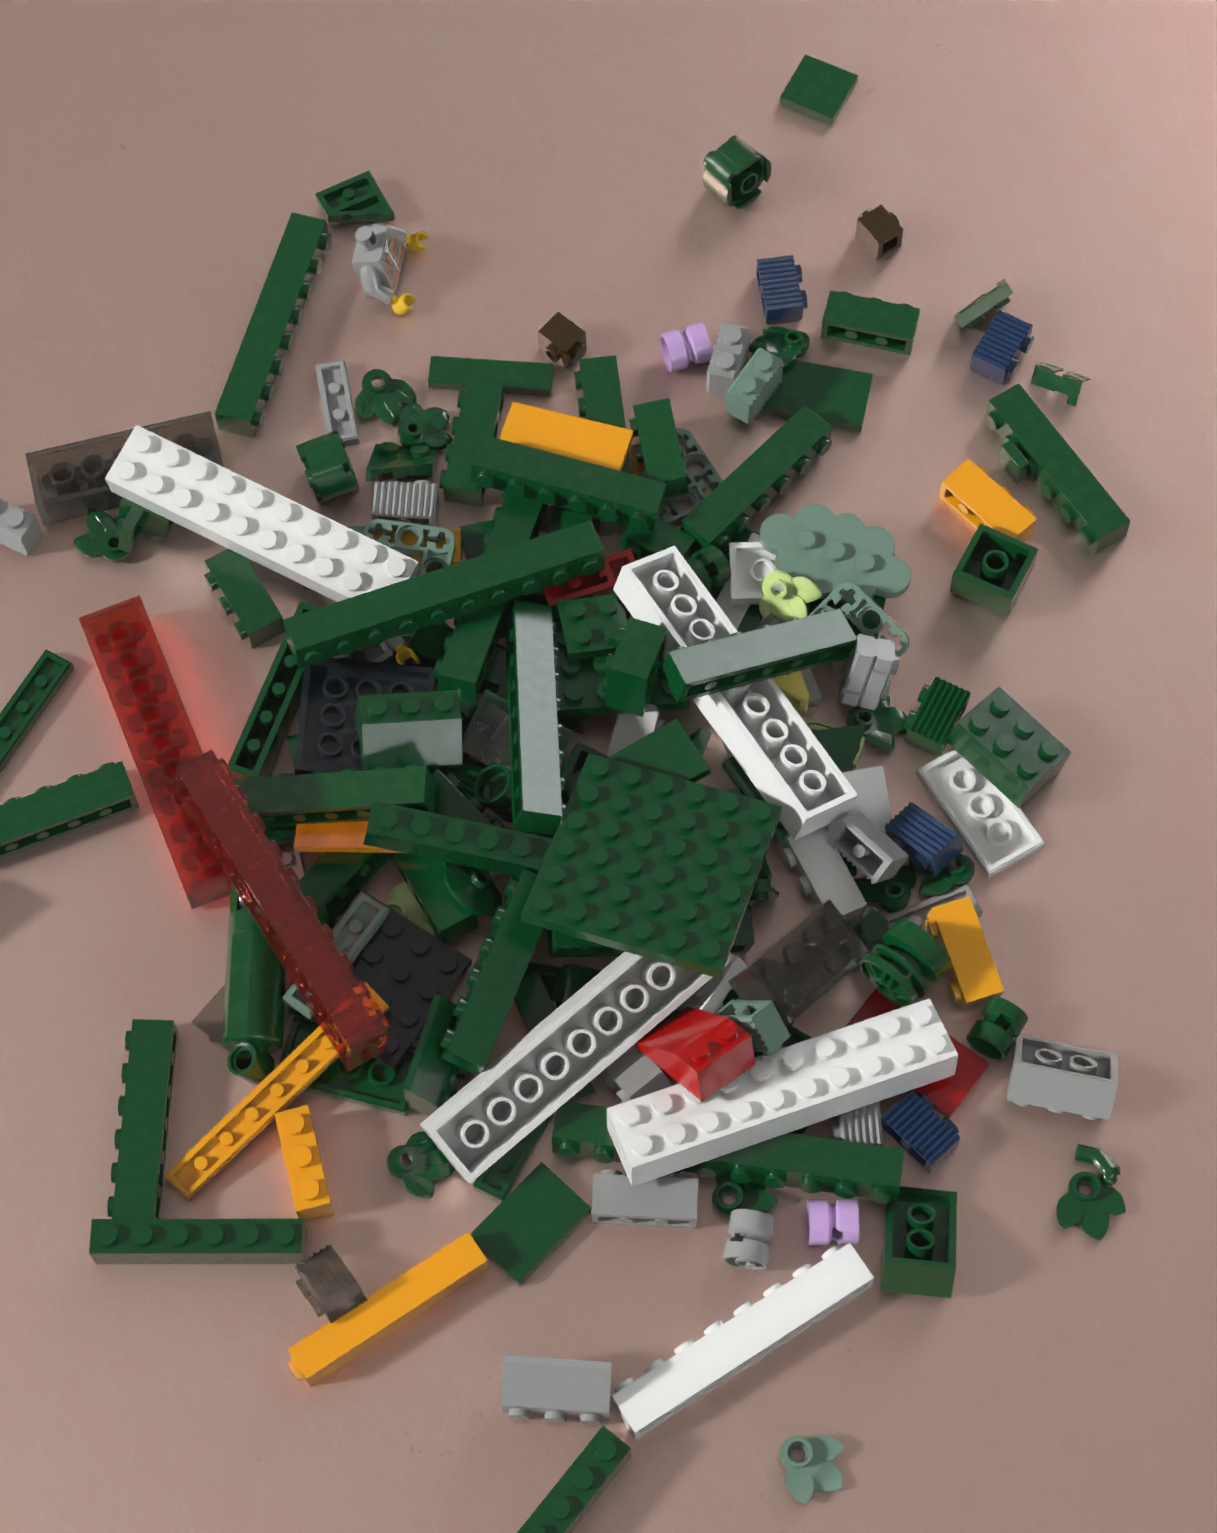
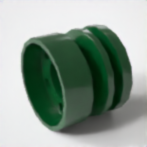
(905, 963)

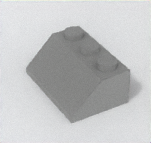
(1063, 1077)
(556, 1389)

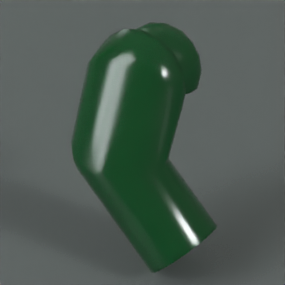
(1102, 1160)

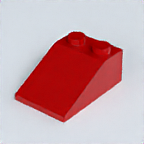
(699, 1050)

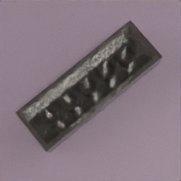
(71, 477)

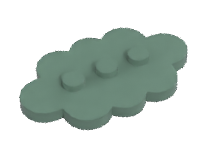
(835, 552)

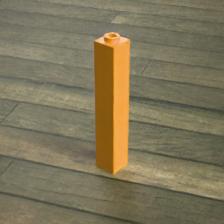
(387, 1309)

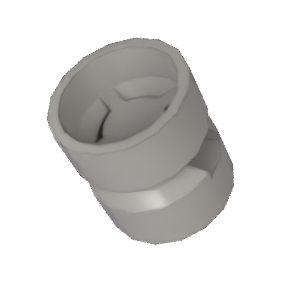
(749, 1236)

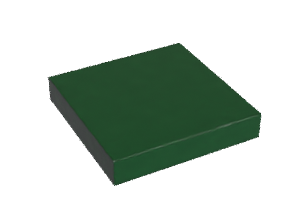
(818, 89)

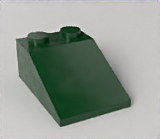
(920, 1243)

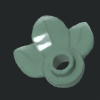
(815, 1470)

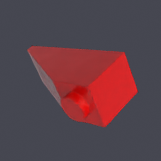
(591, 585)

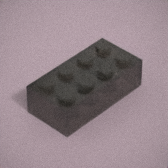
(802, 963)

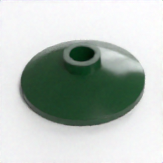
(472, 889)

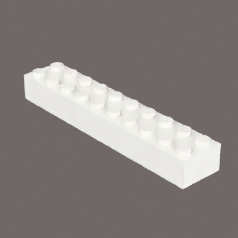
(253, 519)
(751, 719)
(557, 1060)
(783, 1092)

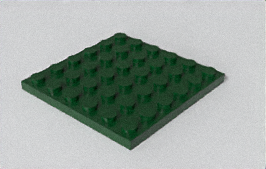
(652, 865)

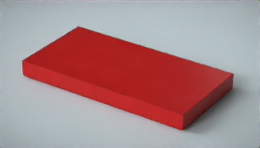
(948, 1092)

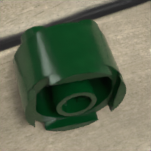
(735, 172)
(327, 466)

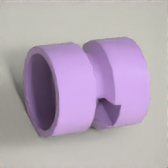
(681, 348)
(832, 1221)

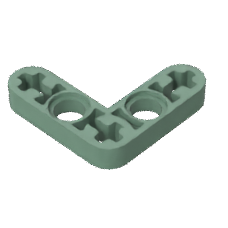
(695, 481)
(430, 555)
(859, 608)

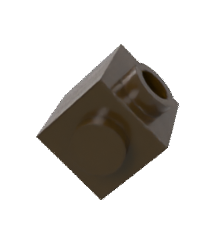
(879, 231)
(562, 340)

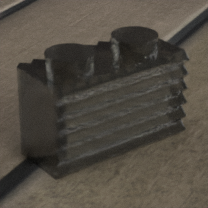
(330, 1285)

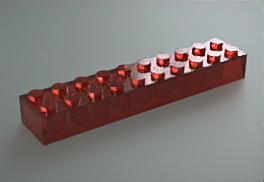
(156, 735)
(281, 910)

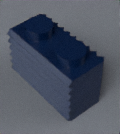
(780, 289)
(1001, 346)
(924, 838)
(921, 1130)

